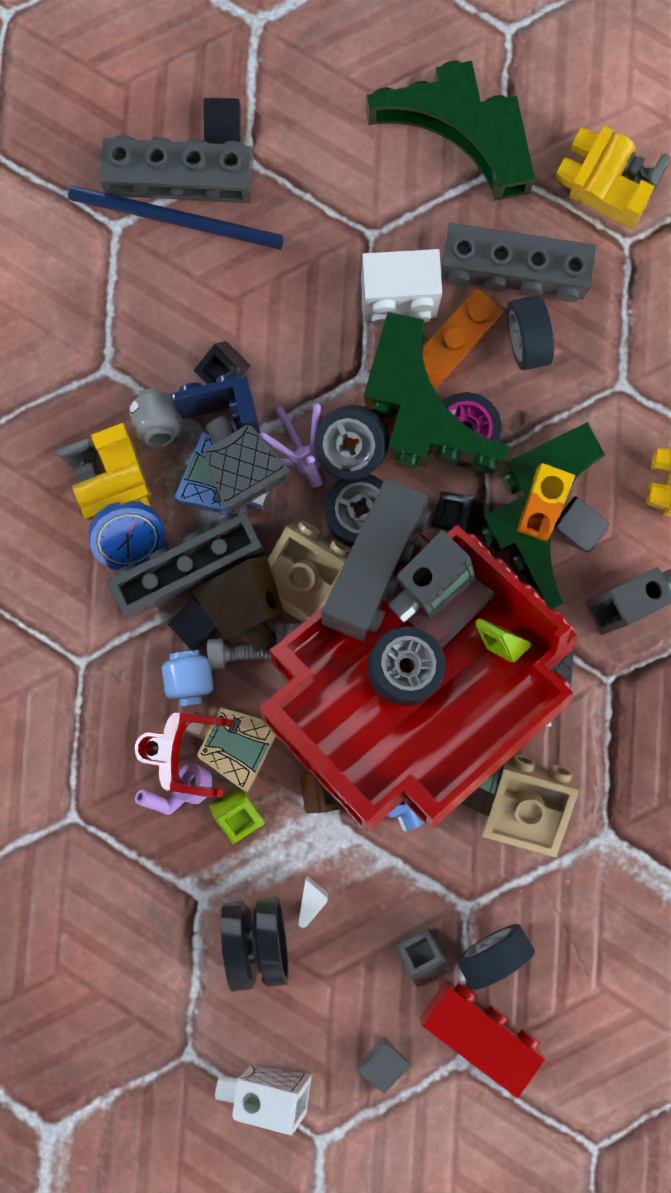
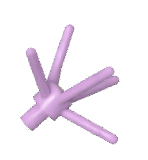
(305, 456)

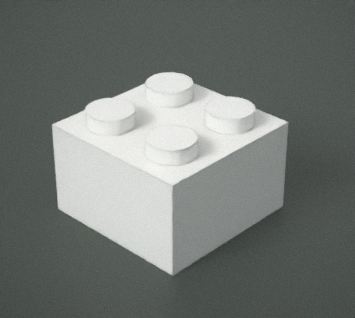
(401, 284)

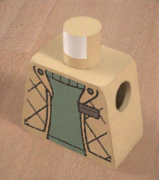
(234, 750)

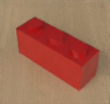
(483, 1037)

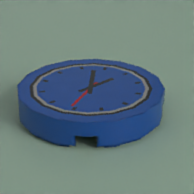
(125, 534)

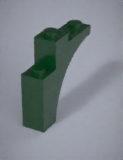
(452, 108)
(423, 423)
(532, 557)

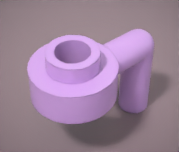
(189, 774)

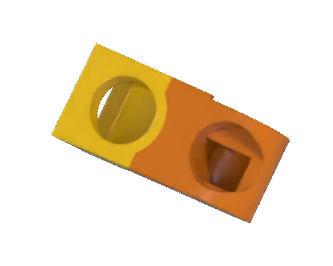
(545, 501)

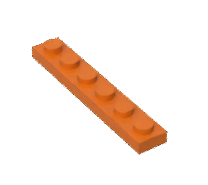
(453, 343)

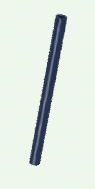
(175, 217)

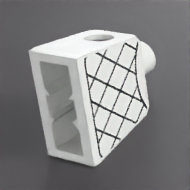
(267, 1097)

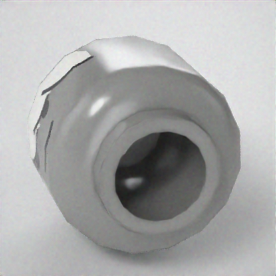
(155, 418)

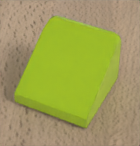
(502, 641)
(236, 814)

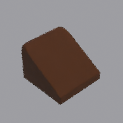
(316, 797)

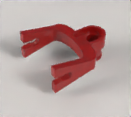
(168, 752)

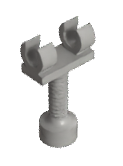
(220, 653)

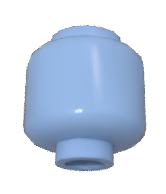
(187, 677)

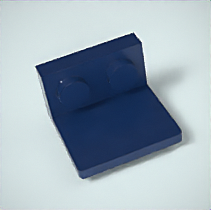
(228, 392)

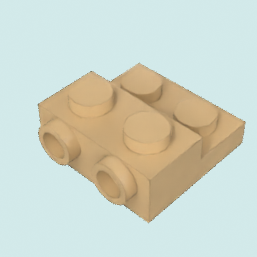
(305, 568)
(532, 806)

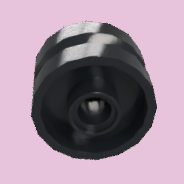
(254, 944)

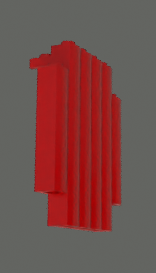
(431, 750)

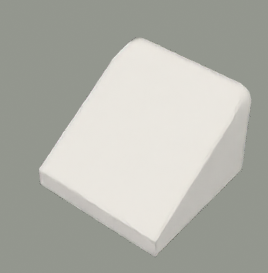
(312, 901)

